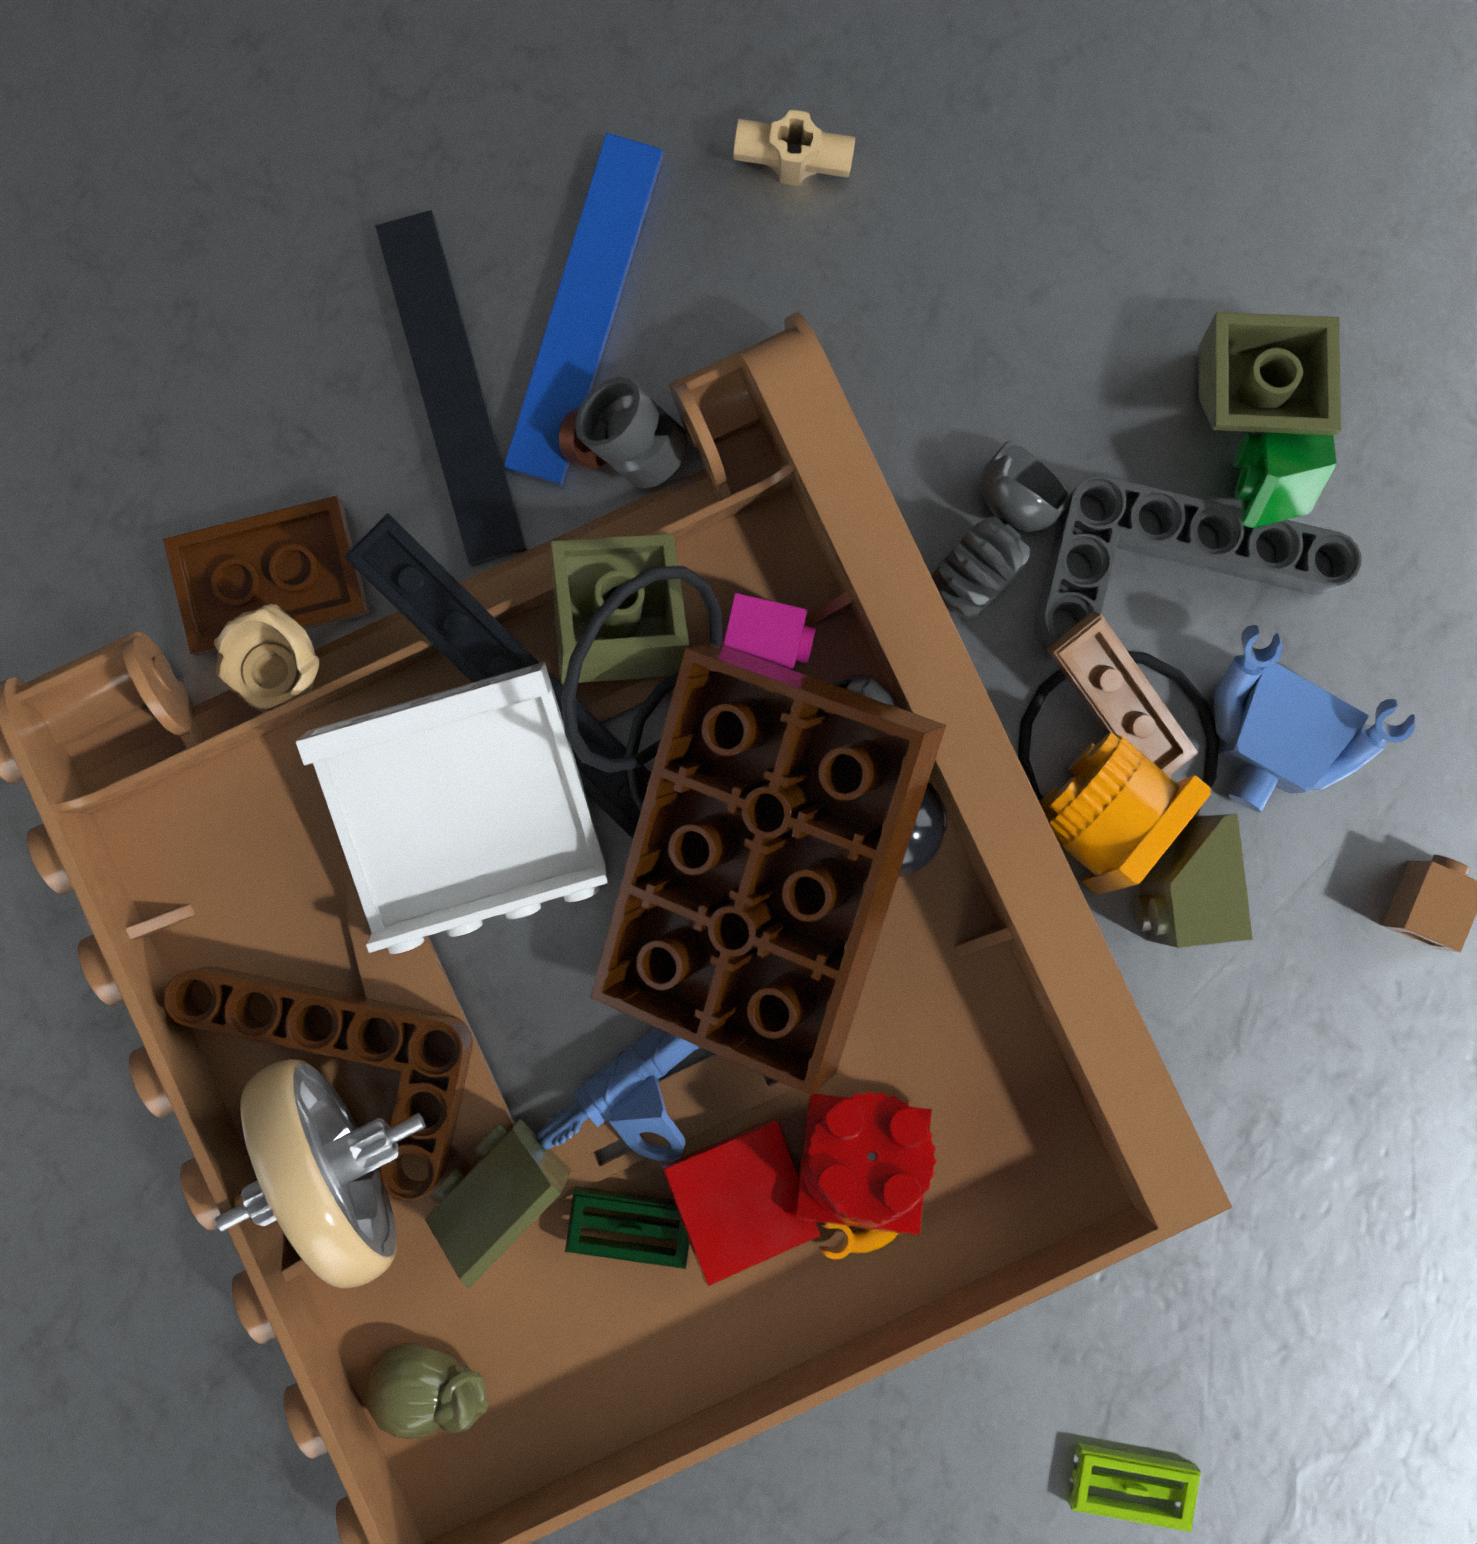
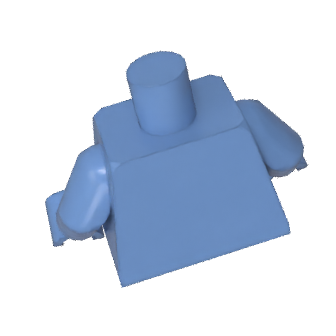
(1291, 729)

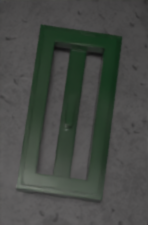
(620, 1249)

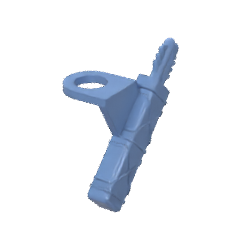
(628, 1097)

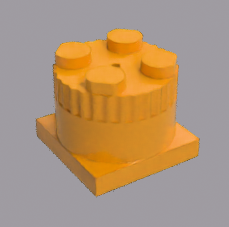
(1120, 812)

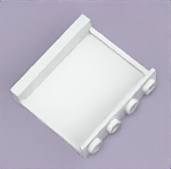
(458, 808)

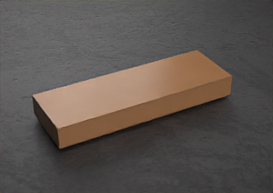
(1120, 692)

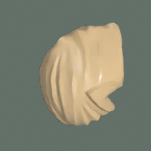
(266, 658)

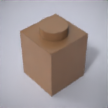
(1434, 903)

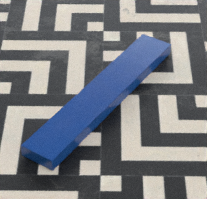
(584, 304)

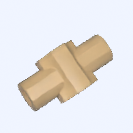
(769, 145)

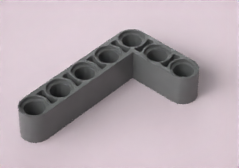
(1179, 542)

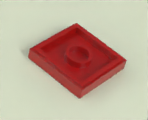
(738, 1201)

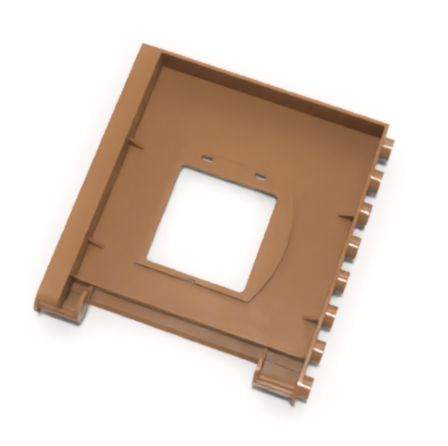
(982, 1001)

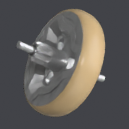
(319, 1173)

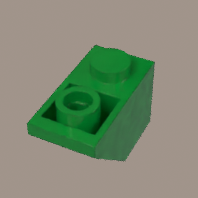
(1281, 475)

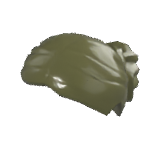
(423, 1391)

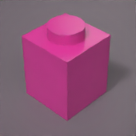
(769, 631)

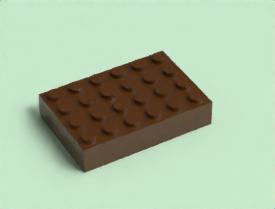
(764, 863)

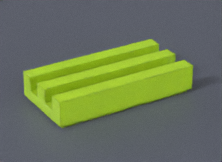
(1084, 1476)

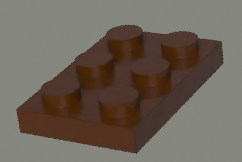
(262, 560)

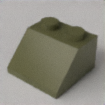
(1271, 373)
(647, 629)
(1197, 887)
(495, 1200)

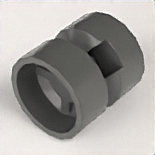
(631, 432)

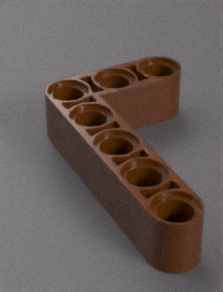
(349, 1041)

